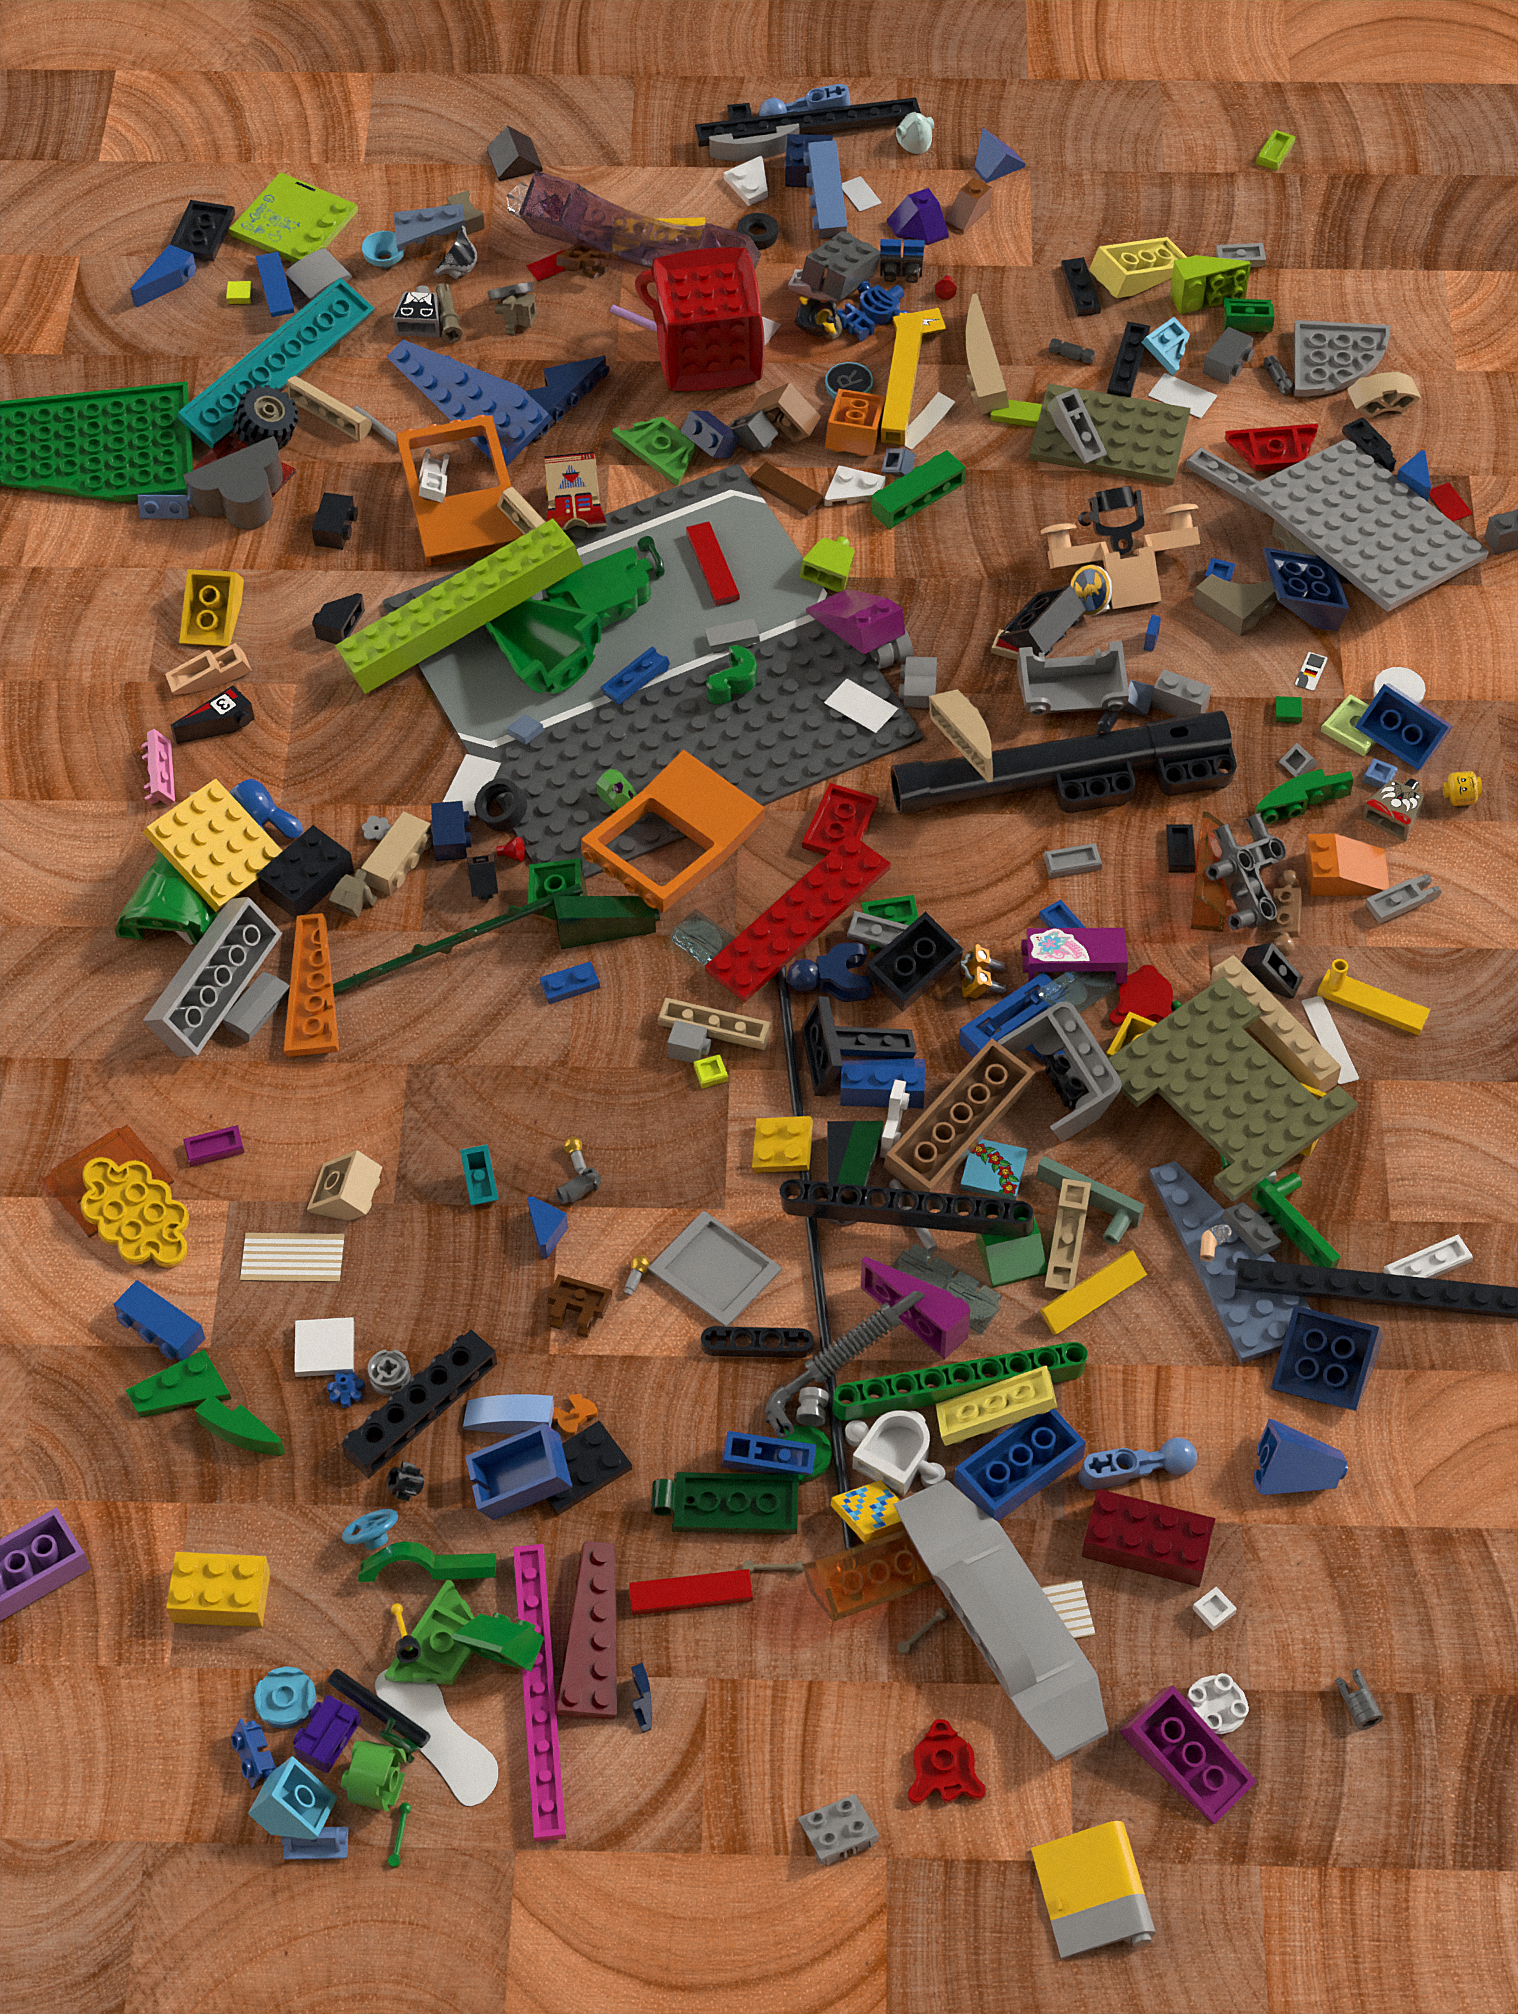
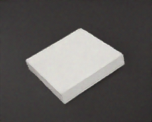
(324, 1346)

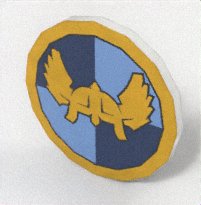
(1093, 589)

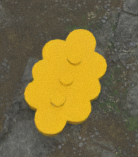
(135, 1212)

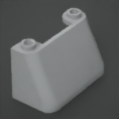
(1073, 682)

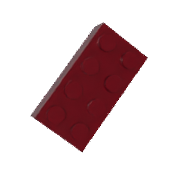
(1148, 1537)

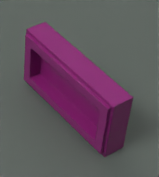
(213, 1146)

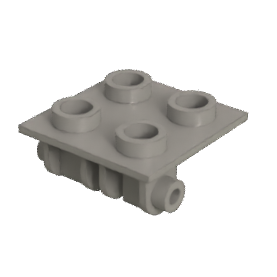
(838, 1829)

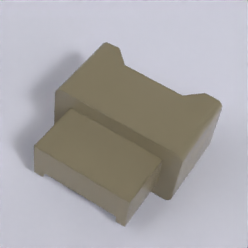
(473, 218)

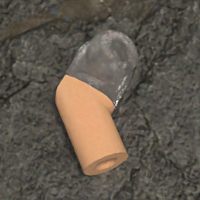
(1212, 1239)

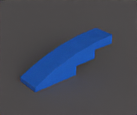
(274, 284)

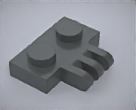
(1253, 1228)

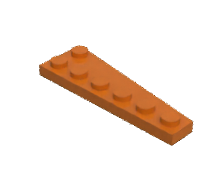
(311, 1004)

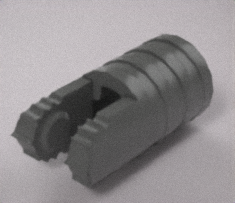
(1360, 1702)

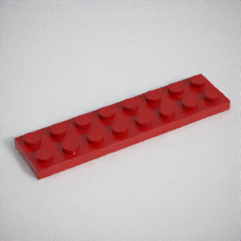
(797, 917)

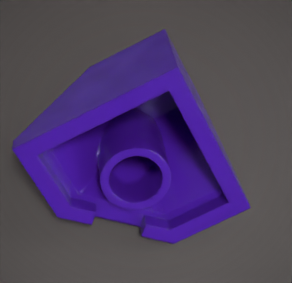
(919, 218)

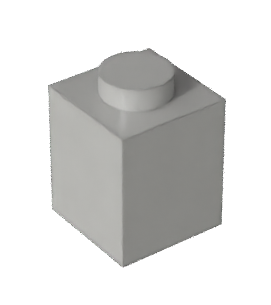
(688, 1042)

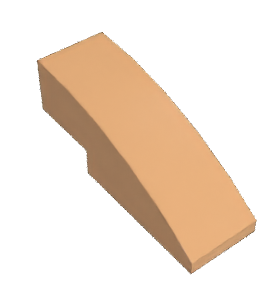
(208, 670)

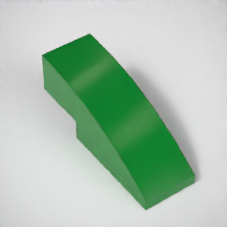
(238, 1427)

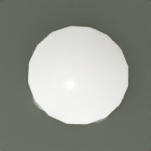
(1219, 1702)

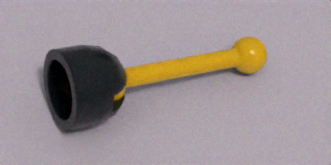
(403, 1645)

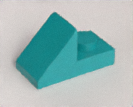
(479, 1174)

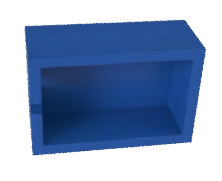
(518, 1471)

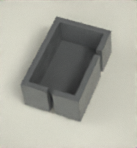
(847, 263)

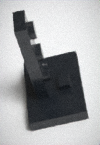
(828, 1042)

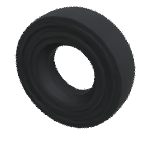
(763, 221)

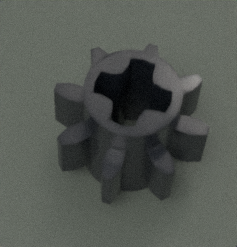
(405, 1481)

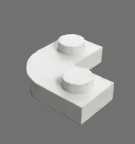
(897, 1103)

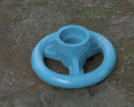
(373, 1528)

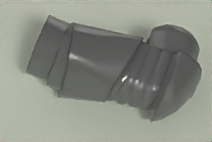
(579, 1186)

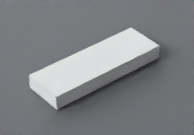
(1433, 1260)

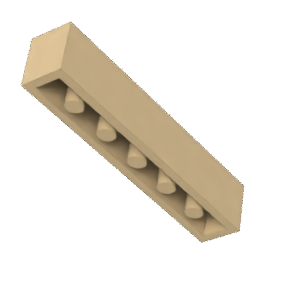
(1280, 1030)

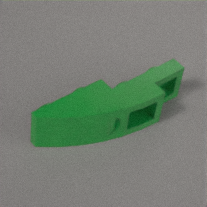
(1309, 788)

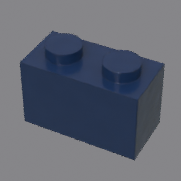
(710, 434)
(449, 831)

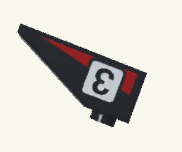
(216, 717)

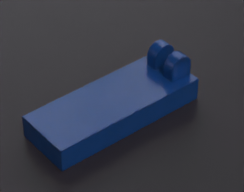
(635, 675)

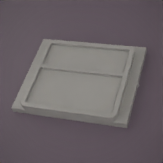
(715, 1269)

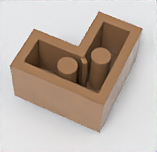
(789, 411)

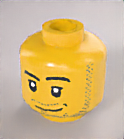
(1462, 788)

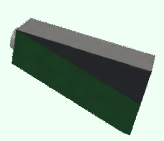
(852, 1153)

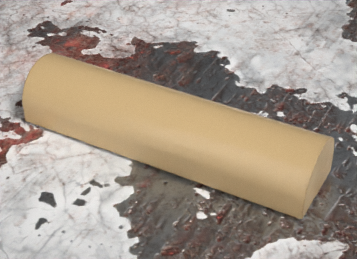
(328, 408)
(519, 511)
(719, 1024)

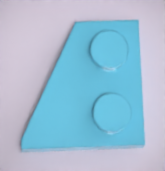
(1168, 344)

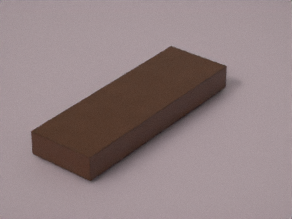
(787, 489)

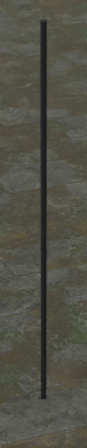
(814, 1252)

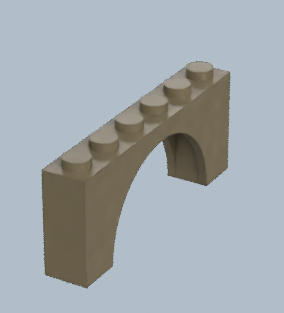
(1239, 604)

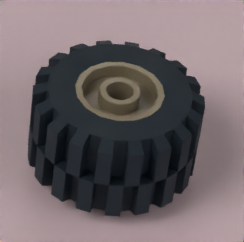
(265, 414)

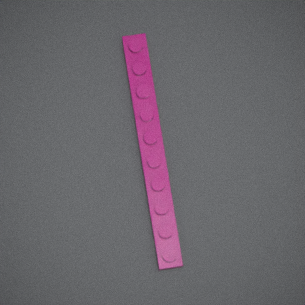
(540, 1699)

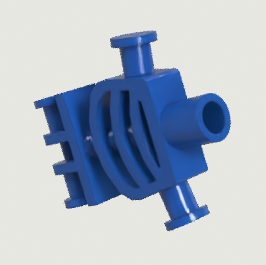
(876, 307)

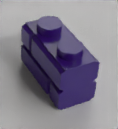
(326, 1733)

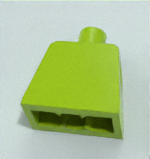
(829, 563)

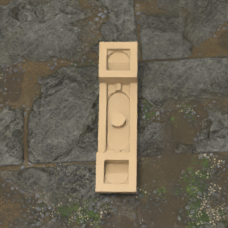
(1068, 1235)

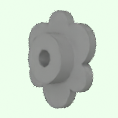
(376, 828)

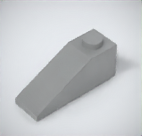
(1076, 425)

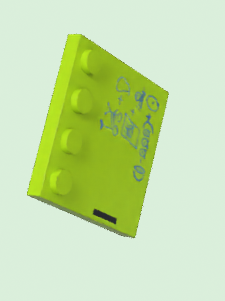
(293, 218)

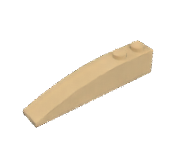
(984, 369)
(964, 728)

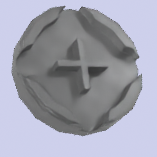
(511, 290)

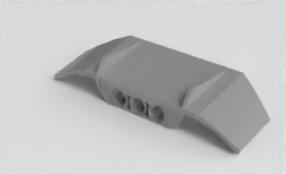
(1007, 1617)

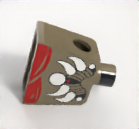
(1395, 808)

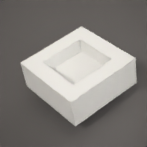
(1214, 1608)

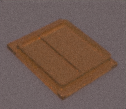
(119, 1146)

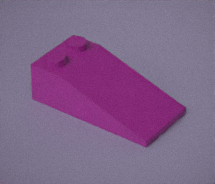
(860, 618)
(936, 1319)
(1187, 1753)

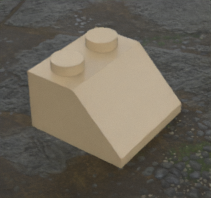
(345, 1187)

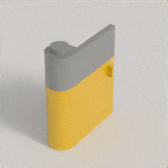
(1093, 1890)

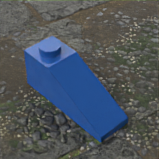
(166, 274)
(766, 1454)

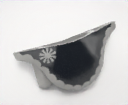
(459, 259)

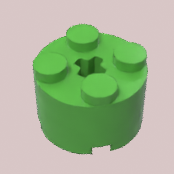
(374, 1775)

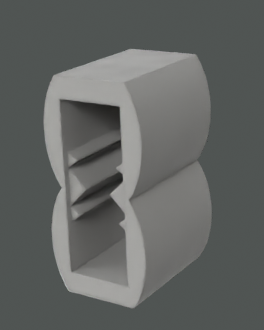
(919, 682)

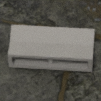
(256, 1006)

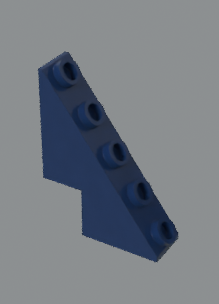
(566, 386)

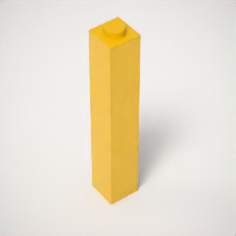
(902, 379)

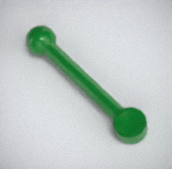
(394, 1859)

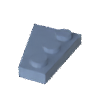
(422, 223)

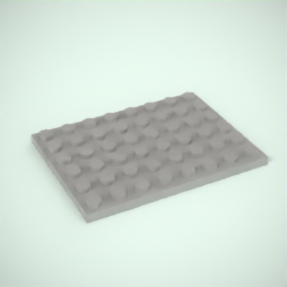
(1367, 524)

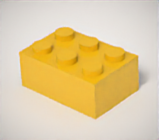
(218, 1589)

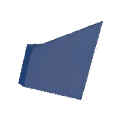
(995, 158)

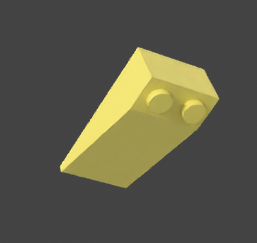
(1135, 265)

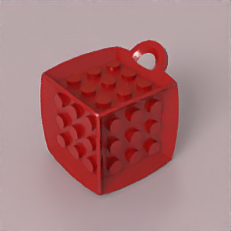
(706, 318)

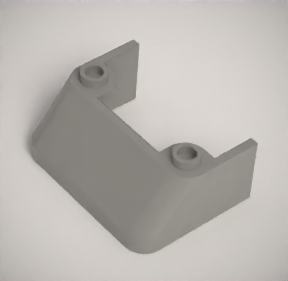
(1065, 1030)

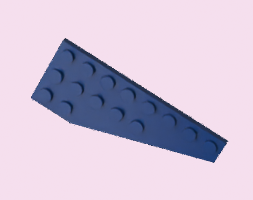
(469, 392)

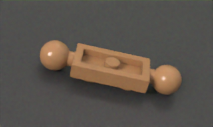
(1288, 906)

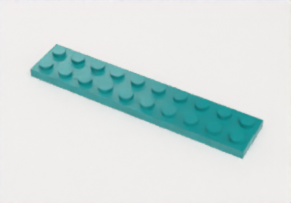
(277, 359)

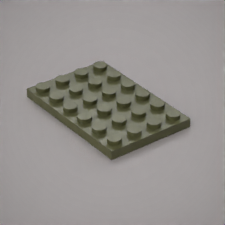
(1138, 435)

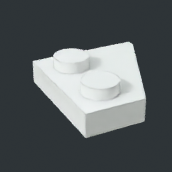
(748, 181)

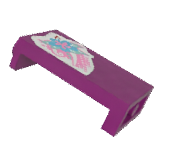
(1075, 951)

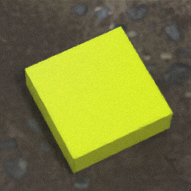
(239, 292)
(710, 1071)

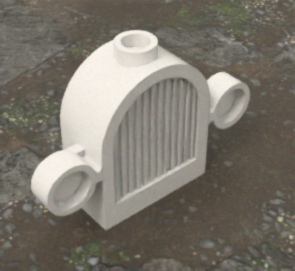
(894, 1450)

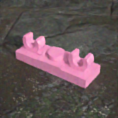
(160, 768)

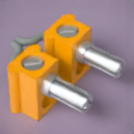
(976, 978)

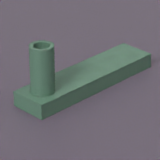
(1123, 1208)

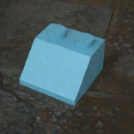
(293, 1802)

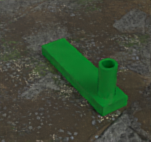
(1294, 1224)

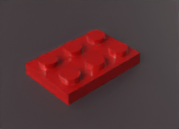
(839, 815)

